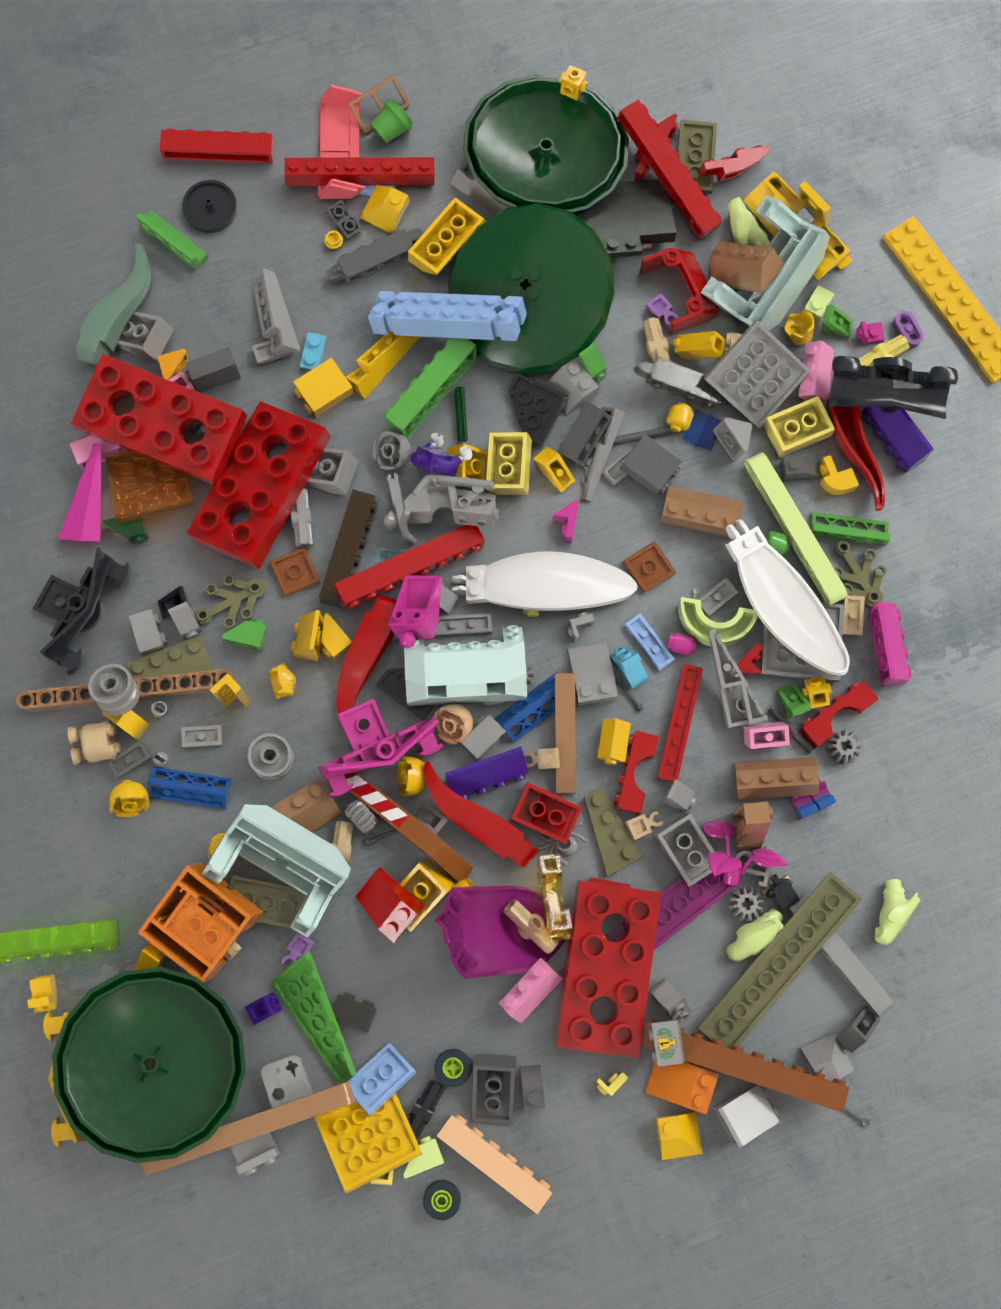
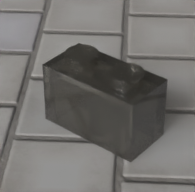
(353, 1012)

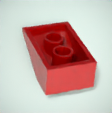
(545, 813)
(389, 904)

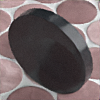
(209, 206)

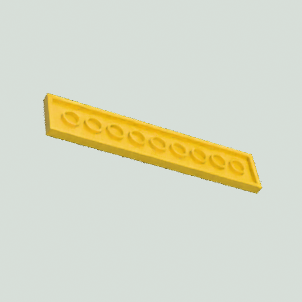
(948, 294)

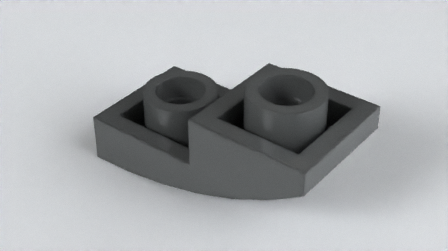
(343, 219)

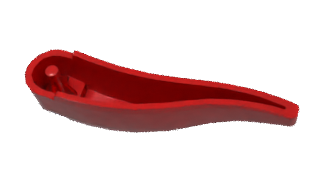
(853, 444)
(365, 652)
(480, 822)

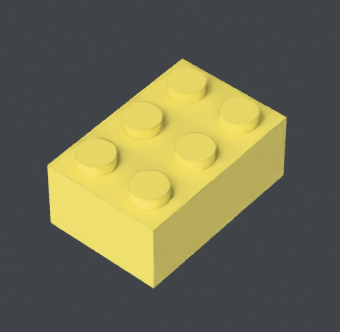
(798, 427)
(509, 463)

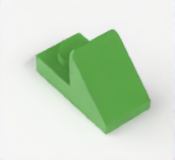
(836, 322)
(793, 701)

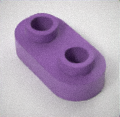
(911, 328)

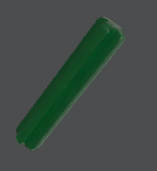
(461, 418)

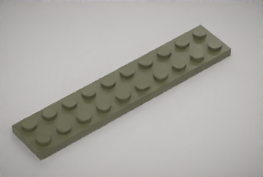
(780, 962)

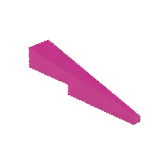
(85, 510)

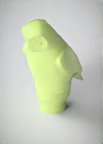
(744, 225)
(894, 912)
(755, 936)

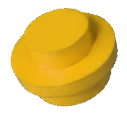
(333, 240)

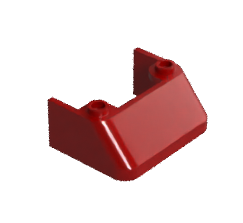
(698, 306)

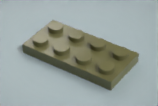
(695, 146)
(276, 900)

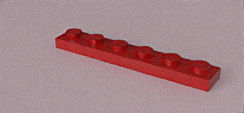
(680, 723)

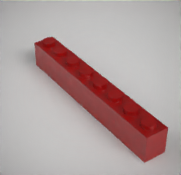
(669, 169)
(360, 171)
(416, 562)

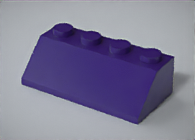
(900, 436)
(488, 773)

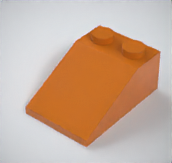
(683, 1085)

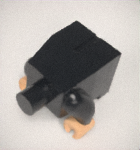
(781, 892)

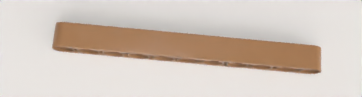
(155, 692)
(262, 1123)

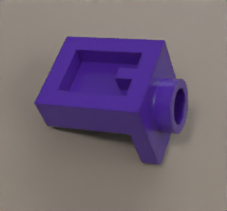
(263, 1008)

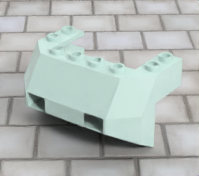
(801, 251)
(467, 671)
(286, 853)

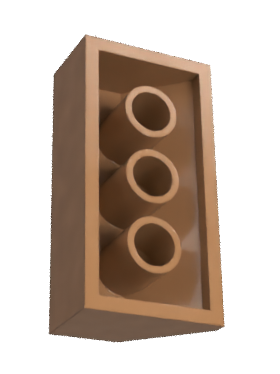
(744, 266)
(700, 510)
(777, 778)
(309, 806)

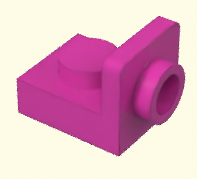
(870, 333)

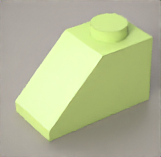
(817, 303)
(431, 1157)

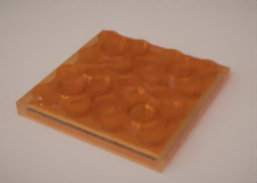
(145, 487)

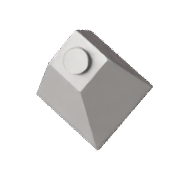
(827, 1057)

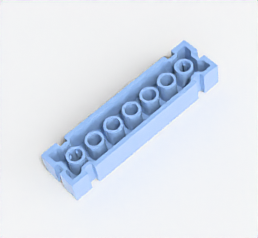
(448, 315)

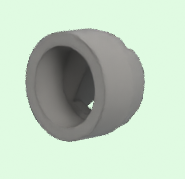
(160, 705)
(157, 763)

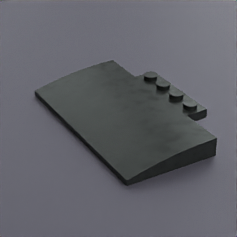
(632, 216)

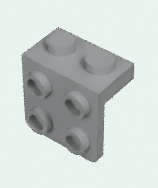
(255, 1152)

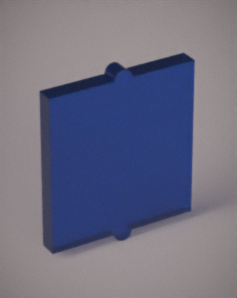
(701, 430)

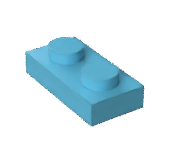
(312, 351)

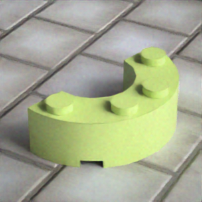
(698, 625)

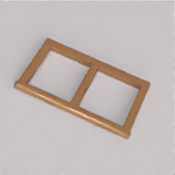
(372, 92)

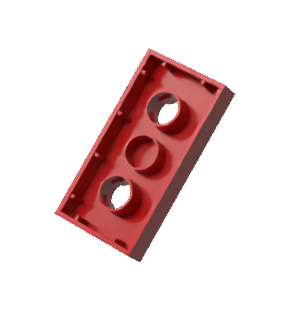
(159, 419)
(259, 485)
(607, 969)

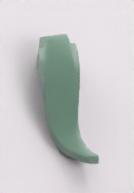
(109, 316)

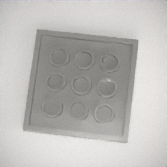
(757, 374)
(781, 662)

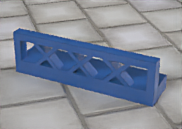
(522, 708)
(187, 790)

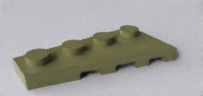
(177, 659)
(611, 835)

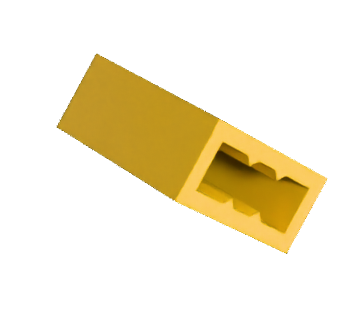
(322, 388)

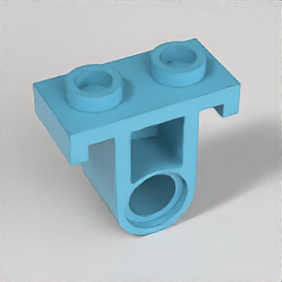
(629, 666)

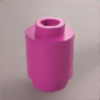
(681, 643)

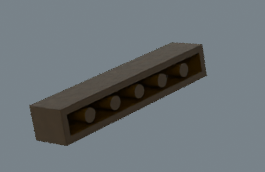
(348, 544)

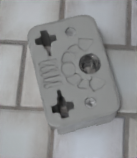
(279, 1076)

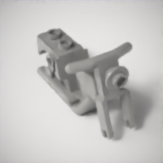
(438, 492)

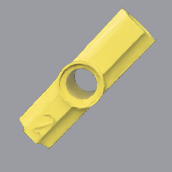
(890, 349)

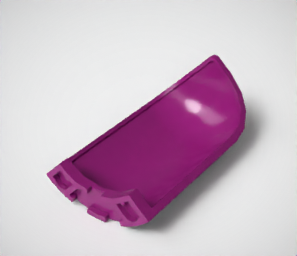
(485, 938)

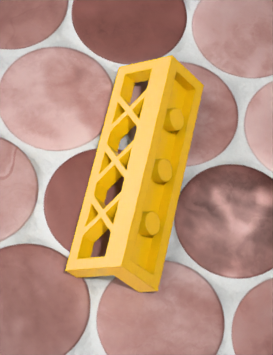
(228, 690)

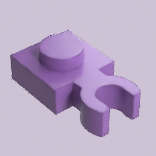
(661, 308)
(298, 947)

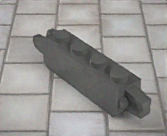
(374, 257)

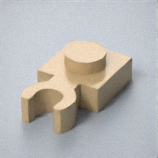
(545, 758)
(640, 825)

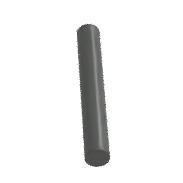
(638, 435)
(792, 730)

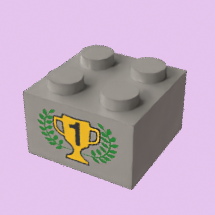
(667, 1043)

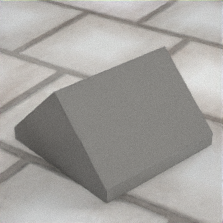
(734, 436)

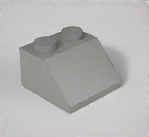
(575, 383)

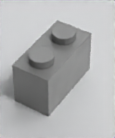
(147, 632)
(483, 737)

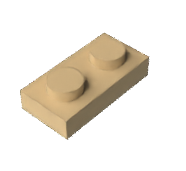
(853, 615)

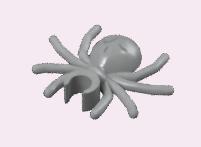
(566, 849)

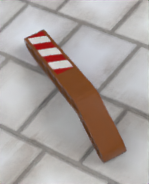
(408, 826)

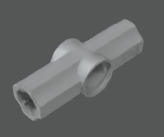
(302, 521)

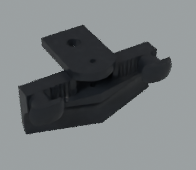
(890, 385)
(80, 610)

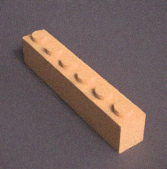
(494, 1163)

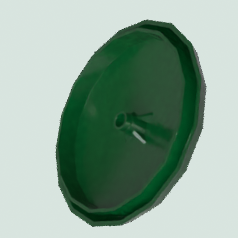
(545, 147)
(567, 280)
(104, 1073)

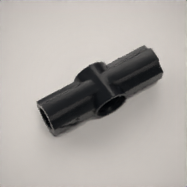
(425, 1107)

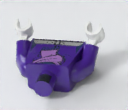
(436, 460)

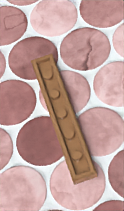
(565, 732)

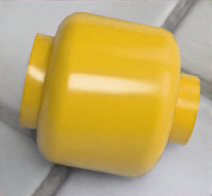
(679, 417)

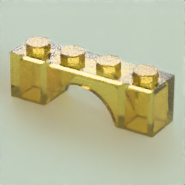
(555, 910)

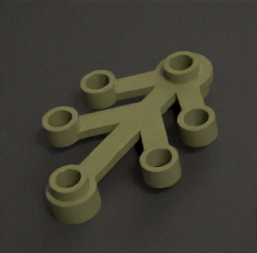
(860, 577)
(232, 600)

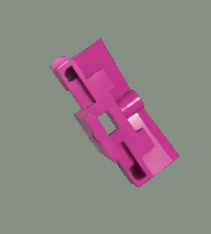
(374, 745)

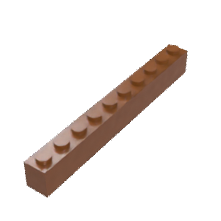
(759, 1070)

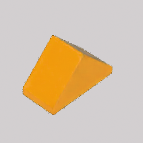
(173, 363)

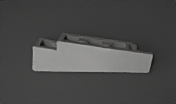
(468, 185)
(274, 315)

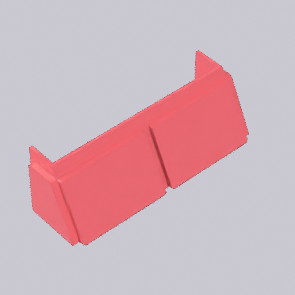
(338, 137)

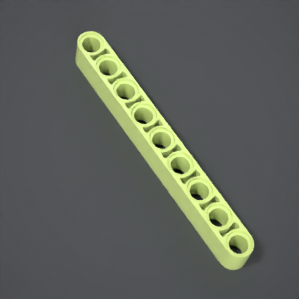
(795, 529)

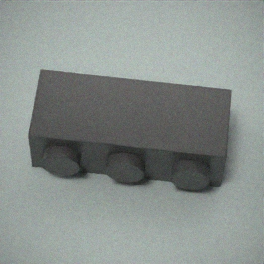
(584, 434)

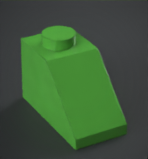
(593, 362)
(247, 634)

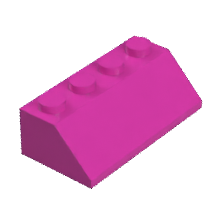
(889, 644)

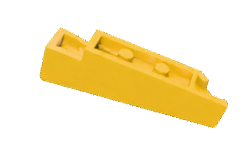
(379, 361)

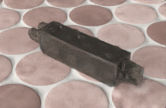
(681, 381)

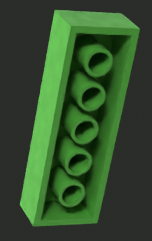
(430, 386)

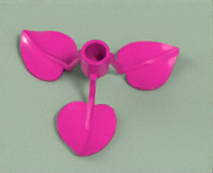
(731, 866)

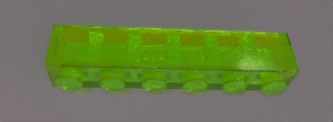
(59, 939)

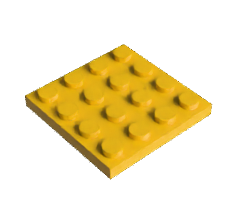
(366, 1144)

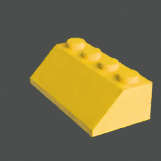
(444, 237)

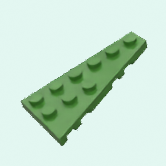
(309, 1005)

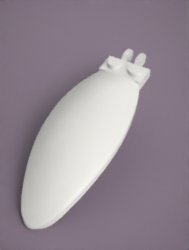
(545, 582)
(786, 601)

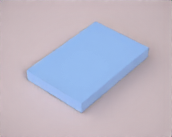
(380, 1078)

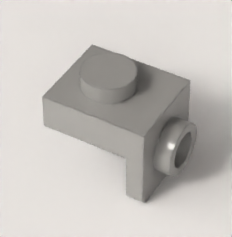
(582, 620)

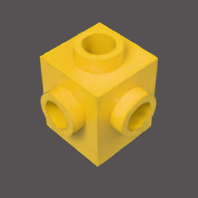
(573, 82)
(817, 691)

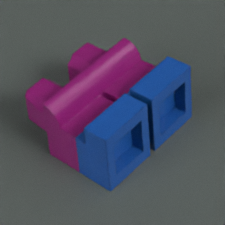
(810, 804)

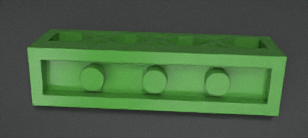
(172, 239)
(849, 533)

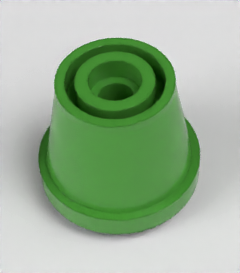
(391, 121)

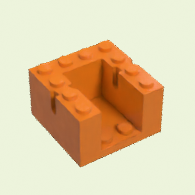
(184, 925)

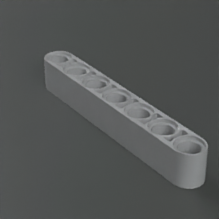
(853, 971)

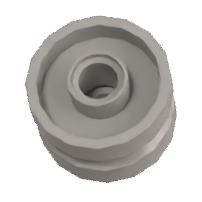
(114, 689)
(268, 745)

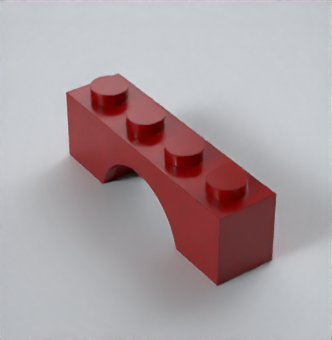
(857, 699)
(631, 797)

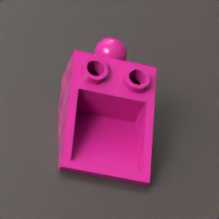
(416, 609)

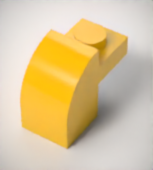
(836, 482)
(130, 723)
(43, 993)

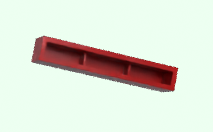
(217, 146)

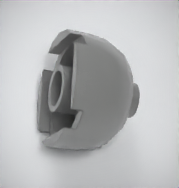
(391, 450)

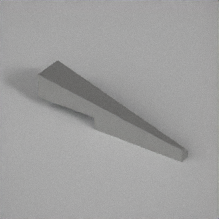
(597, 459)
(737, 699)

